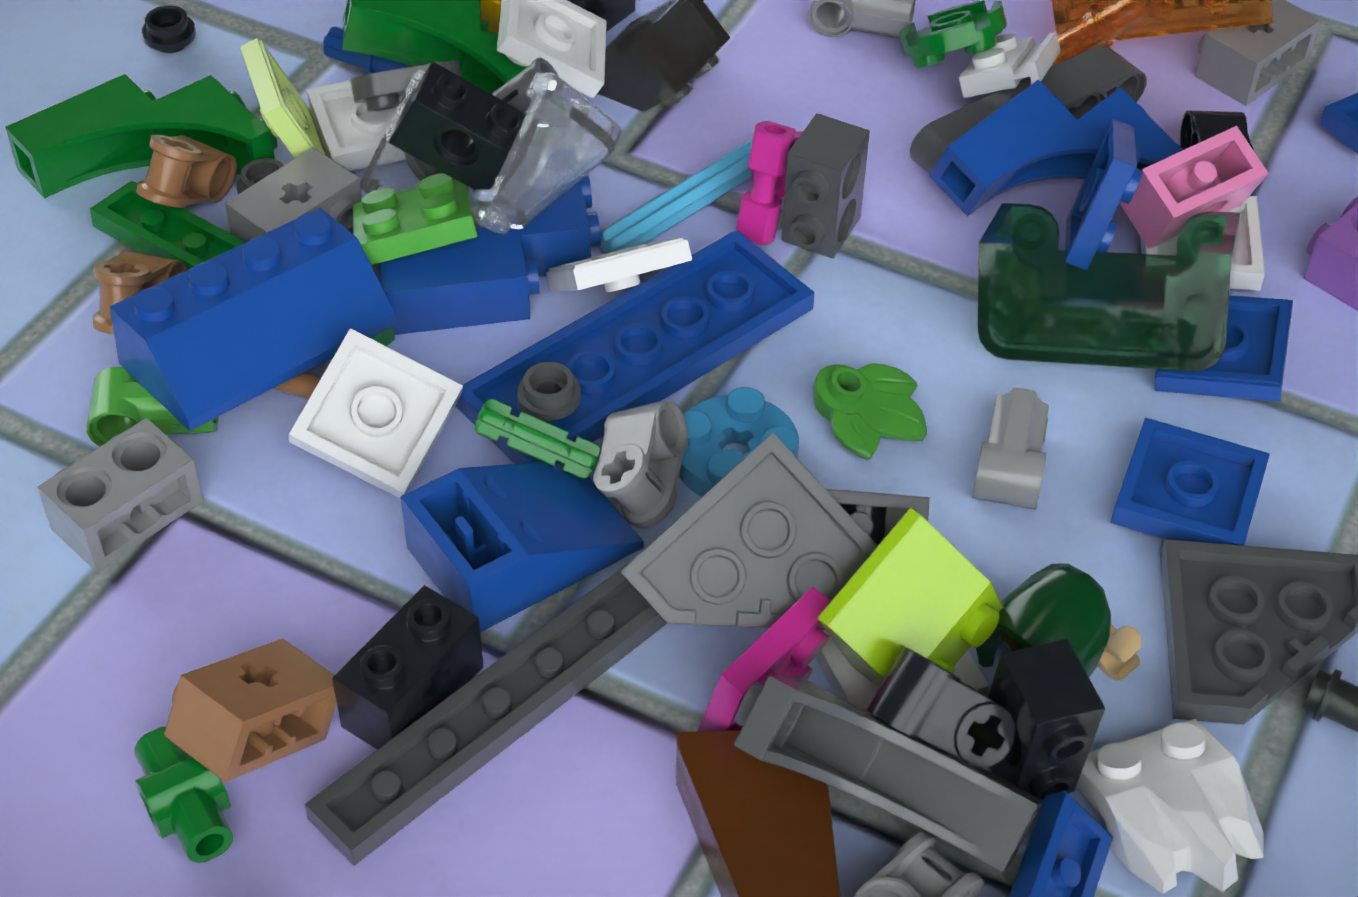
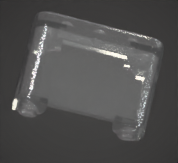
(552, 152)

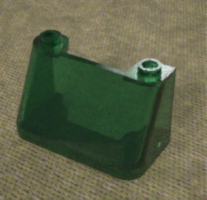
(1116, 313)

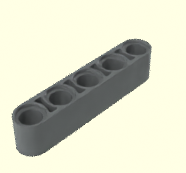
(1077, 82)

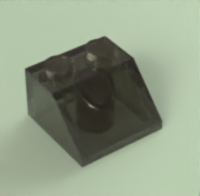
(661, 54)

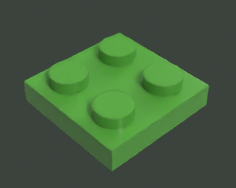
(413, 219)

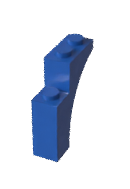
(1039, 141)
(490, 274)

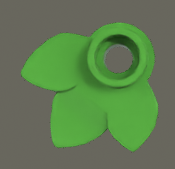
(868, 405)

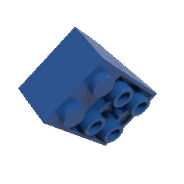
(512, 535)

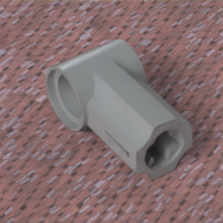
(879, 17)
(1012, 459)

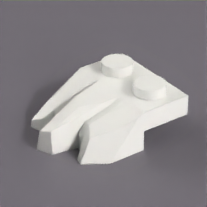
(1174, 805)

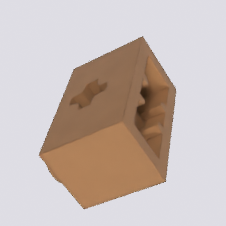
(251, 709)

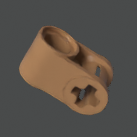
(186, 172)
(127, 276)

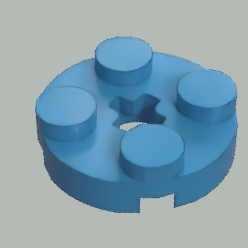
(724, 420)

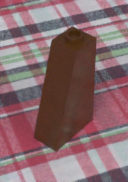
(755, 820)

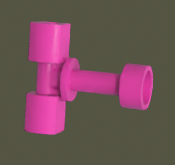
(768, 160)

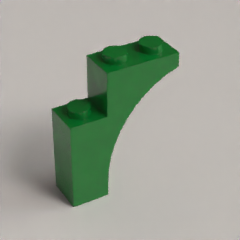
(428, 32)
(112, 129)

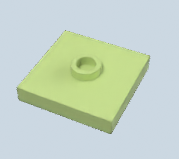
(280, 102)

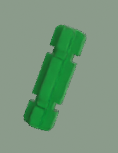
(537, 438)

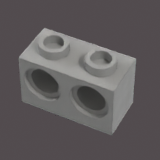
(121, 494)

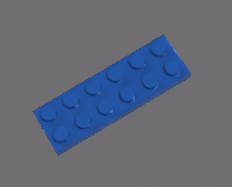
(655, 336)

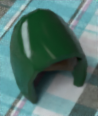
(1053, 607)

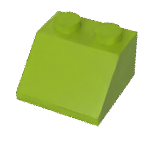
(913, 596)

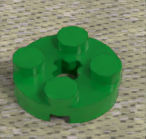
(954, 28)

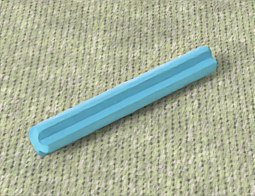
(679, 201)

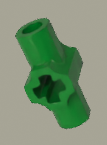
(182, 797)

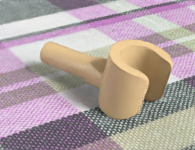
(1120, 652)

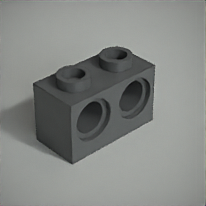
(824, 185)

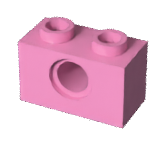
(1200, 179)

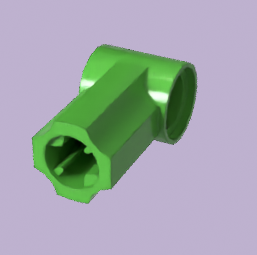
(122, 402)

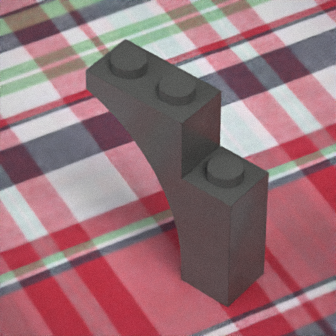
(851, 750)

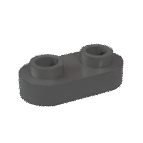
(384, 88)

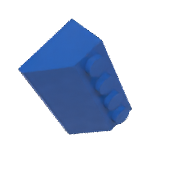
(250, 318)

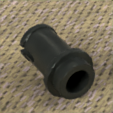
(1333, 699)

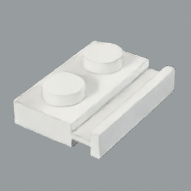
(1008, 64)

